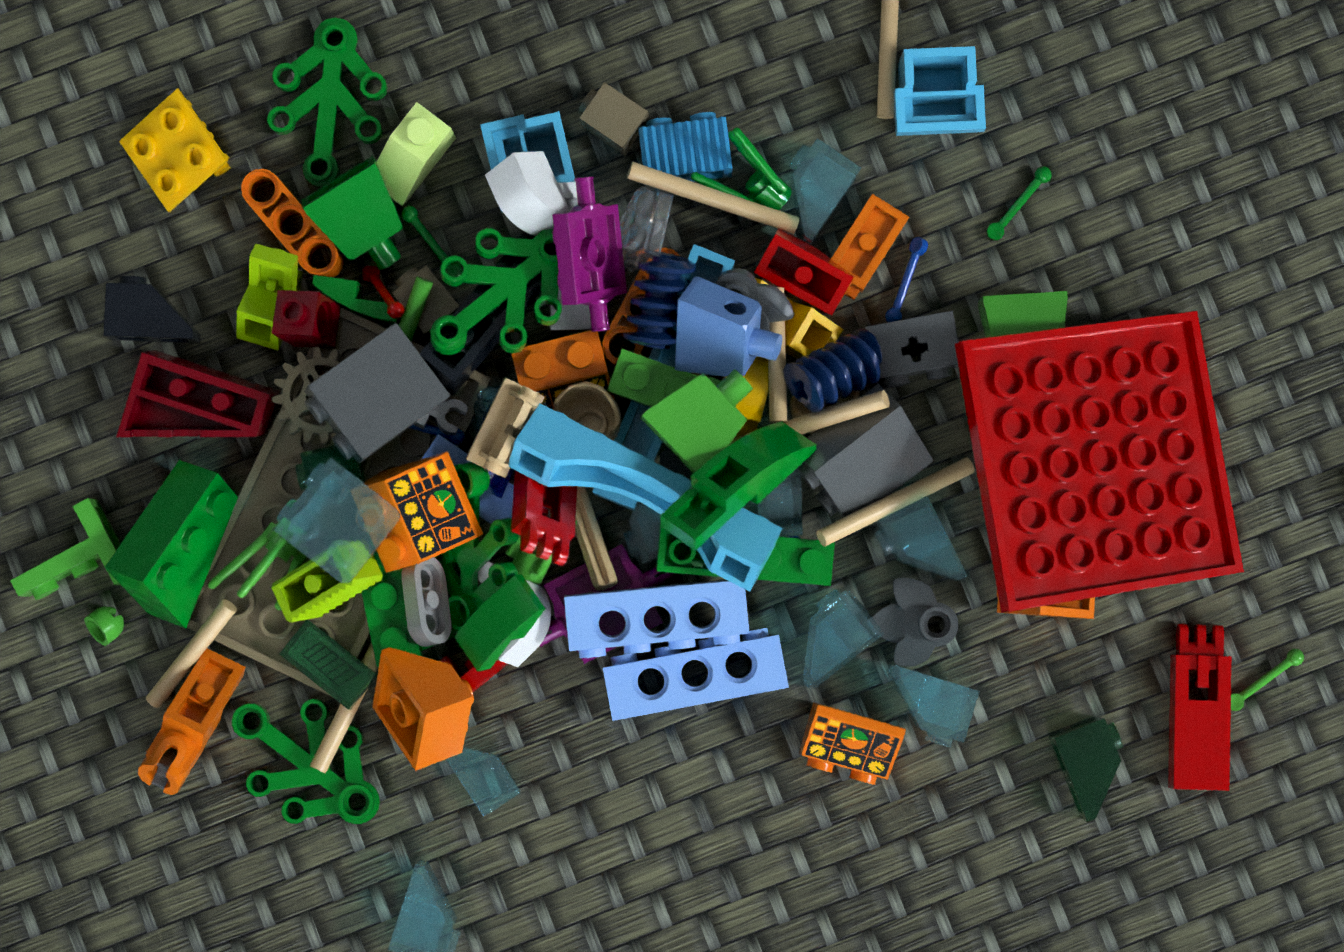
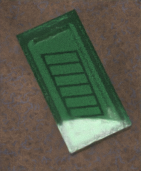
(328, 664)

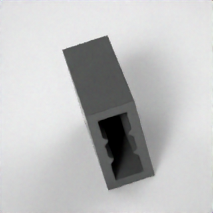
(375, 394)
(864, 458)

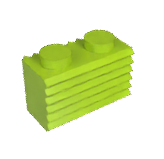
(313, 592)

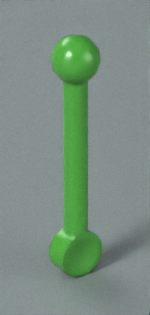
(1294, 658)

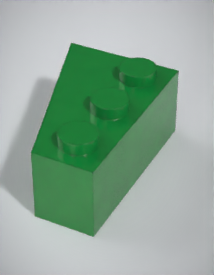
(175, 543)

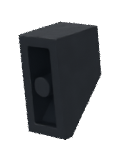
(143, 314)

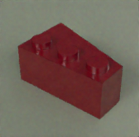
(193, 400)

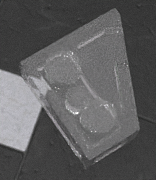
(644, 225)

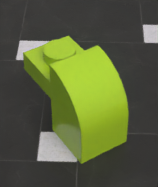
(268, 272)

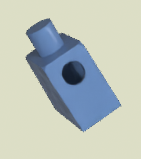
(720, 331)

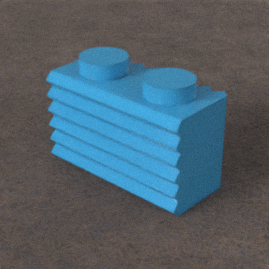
(687, 146)

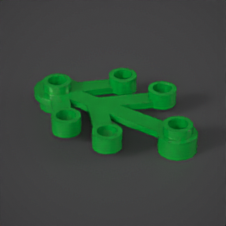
(328, 94)
(506, 285)
(474, 554)
(306, 775)

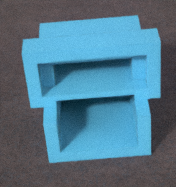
(938, 92)
(530, 135)

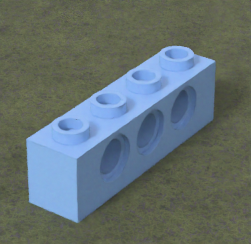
(586, 609)
(629, 700)

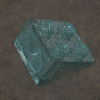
(337, 521)

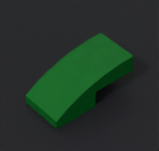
(348, 295)
(501, 618)

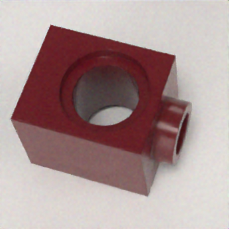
(306, 319)

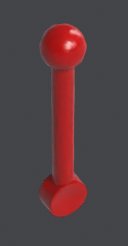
(372, 274)

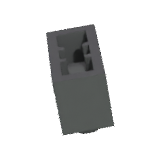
(932, 332)

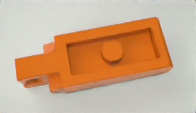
(868, 242)

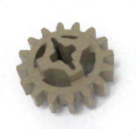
(296, 407)

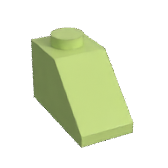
(413, 152)

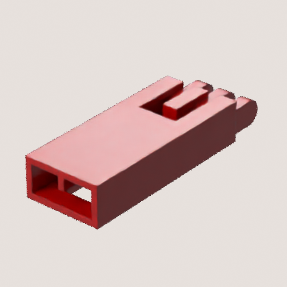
(530, 519)
(1200, 727)

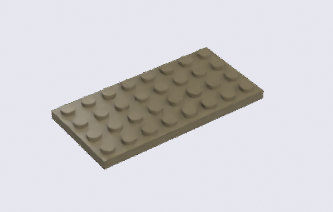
(256, 625)

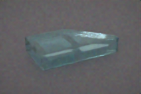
(484, 779)

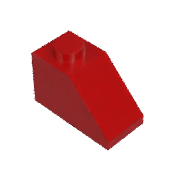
(804, 272)

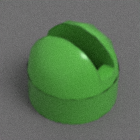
(104, 625)

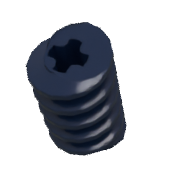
(660, 299)
(834, 370)

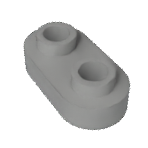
(426, 602)

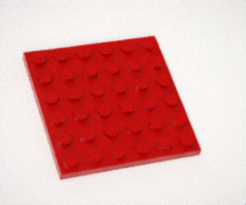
(1098, 459)

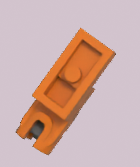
(190, 721)

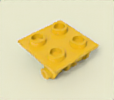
(174, 150)

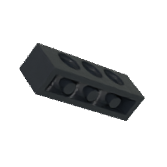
(482, 337)

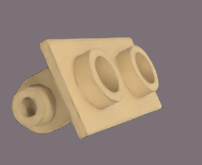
(502, 425)

